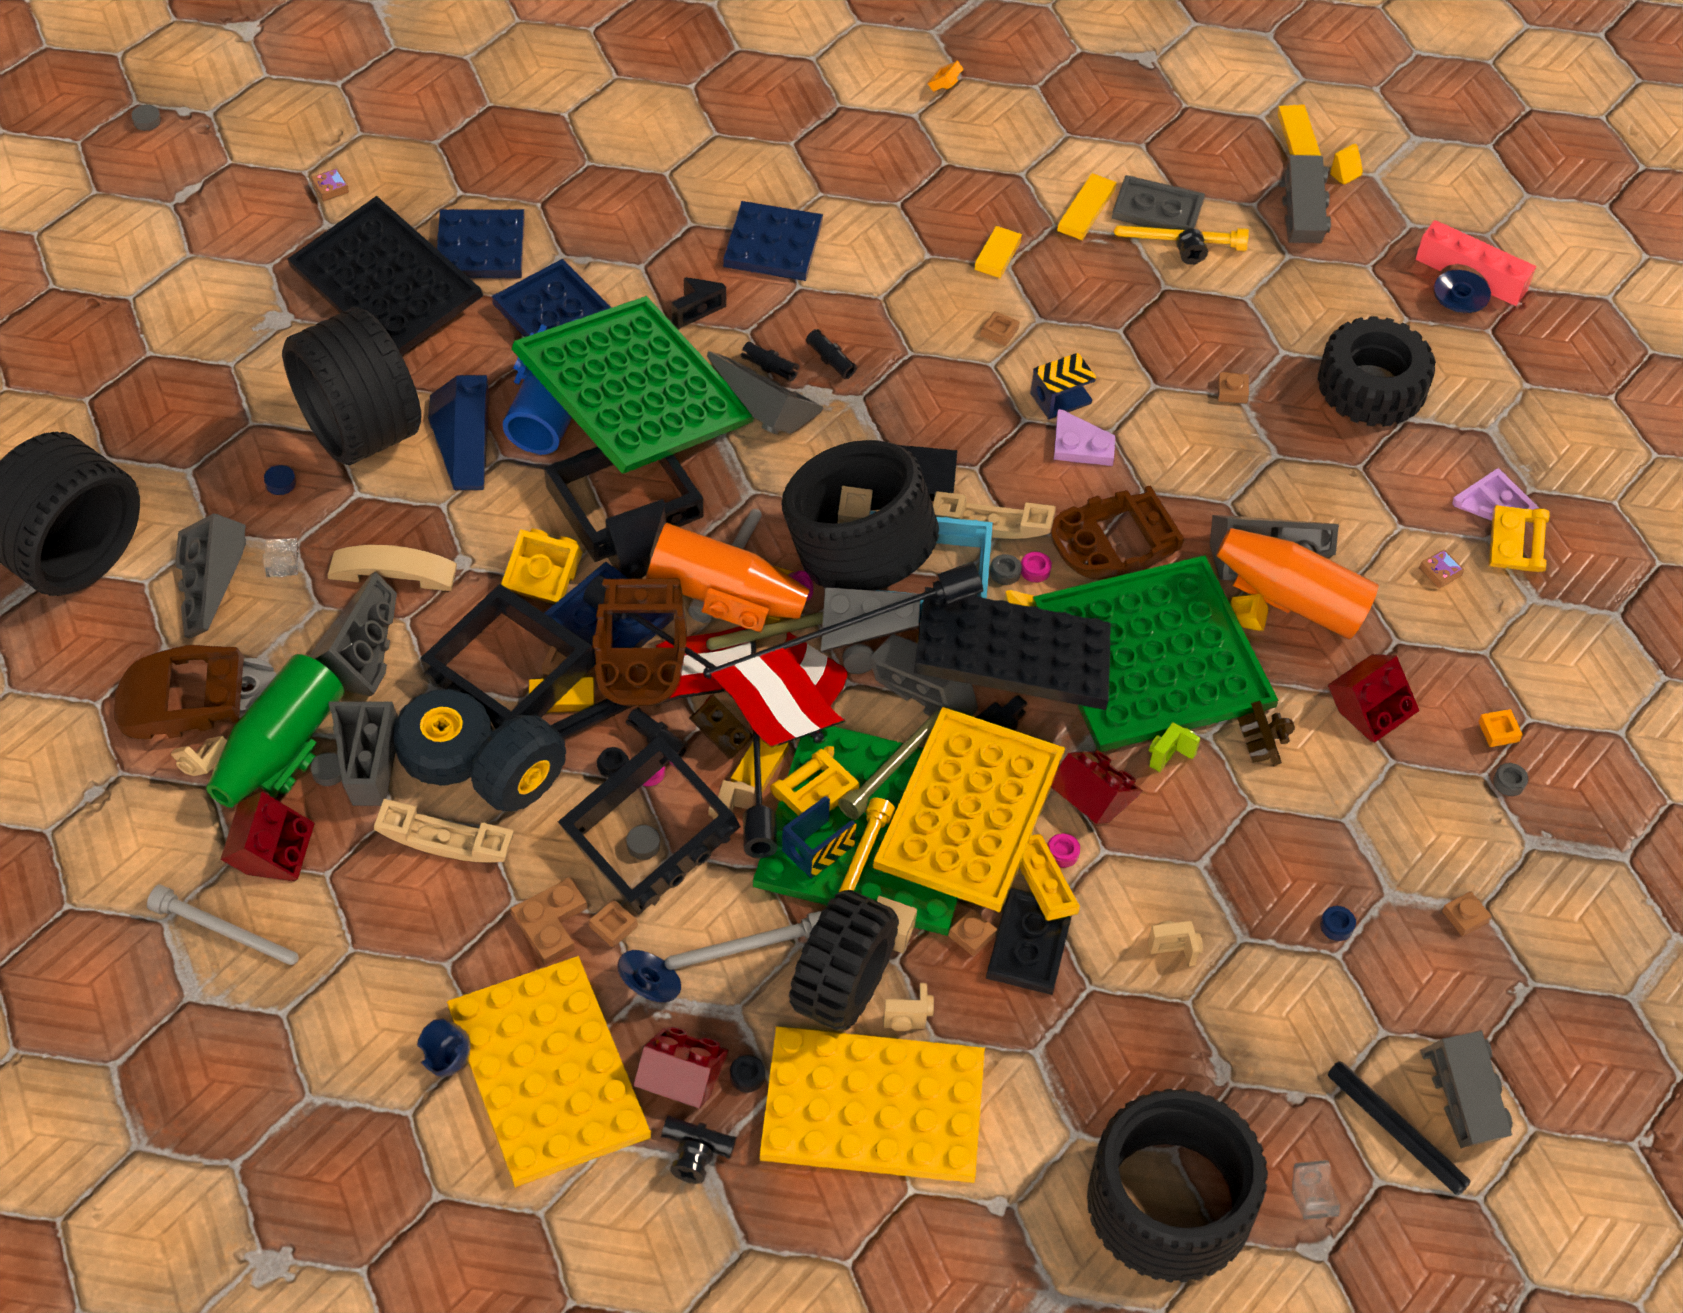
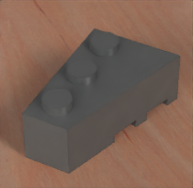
(1306, 199)
(365, 748)
(1470, 1088)

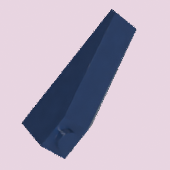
(460, 426)

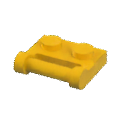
(1508, 538)
(831, 783)

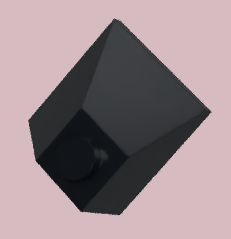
(634, 537)

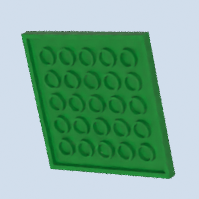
(633, 383)
(1171, 652)
(861, 757)

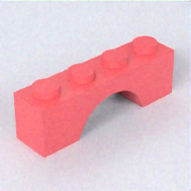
(1504, 273)

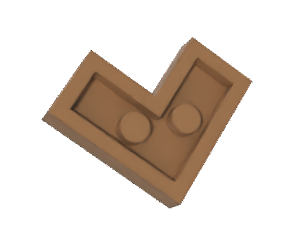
(542, 918)

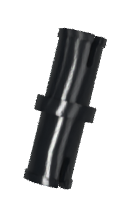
(831, 354)
(770, 361)
(652, 729)
(681, 1130)

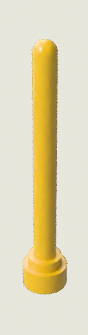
(1237, 239)
(878, 814)

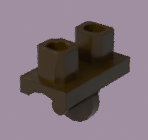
(1257, 722)
(721, 726)

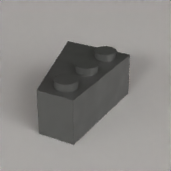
(850, 603)
(894, 669)

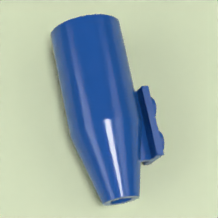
(535, 417)

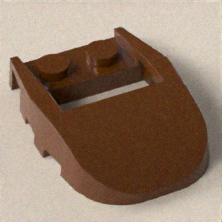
(1088, 549)
(639, 674)
(145, 687)

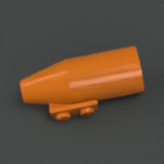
(726, 578)
(1298, 580)

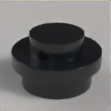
(611, 761)

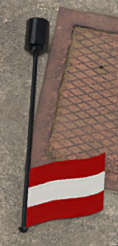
(824, 672)
(778, 692)
(759, 820)

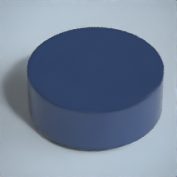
(279, 480)
(1338, 923)

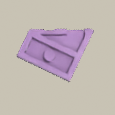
(1082, 441)
(1492, 491)

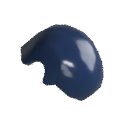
(444, 1047)

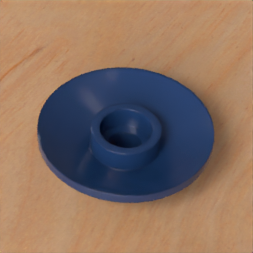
(1462, 291)
(648, 976)

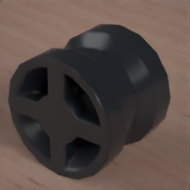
(1192, 246)
(691, 1162)

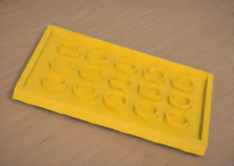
(969, 809)
(548, 1071)
(873, 1104)

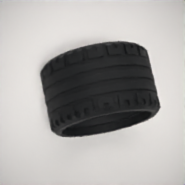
(352, 385)
(63, 513)
(872, 549)
(1196, 1124)

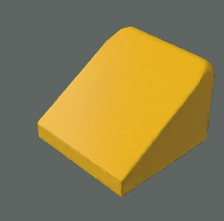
(1347, 164)
(1250, 611)

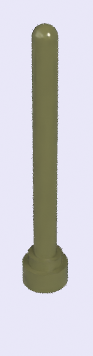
(768, 630)
(855, 802)

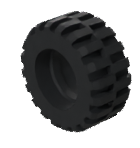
(1380, 345)
(843, 960)

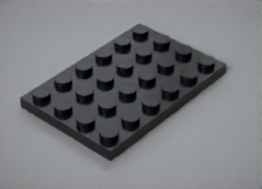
(389, 271)
(1015, 649)

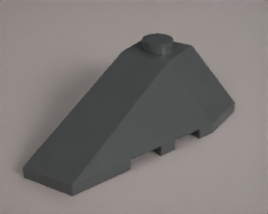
(765, 398)
(1312, 535)
(208, 559)
(358, 638)

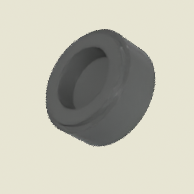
(146, 117)
(1005, 569)
(857, 659)
(326, 769)
(1510, 779)
(643, 842)

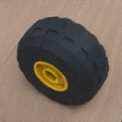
(440, 736)
(518, 762)

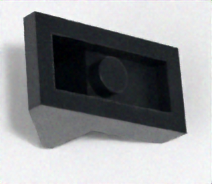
(699, 301)

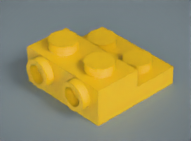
(541, 565)

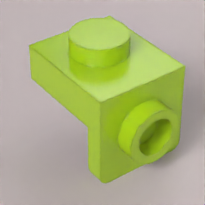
(1173, 740)

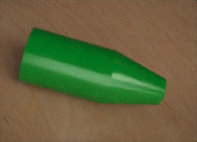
(273, 733)

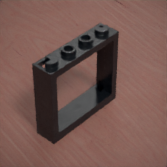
(595, 460)
(502, 600)
(620, 787)

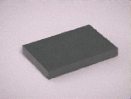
(1157, 204)

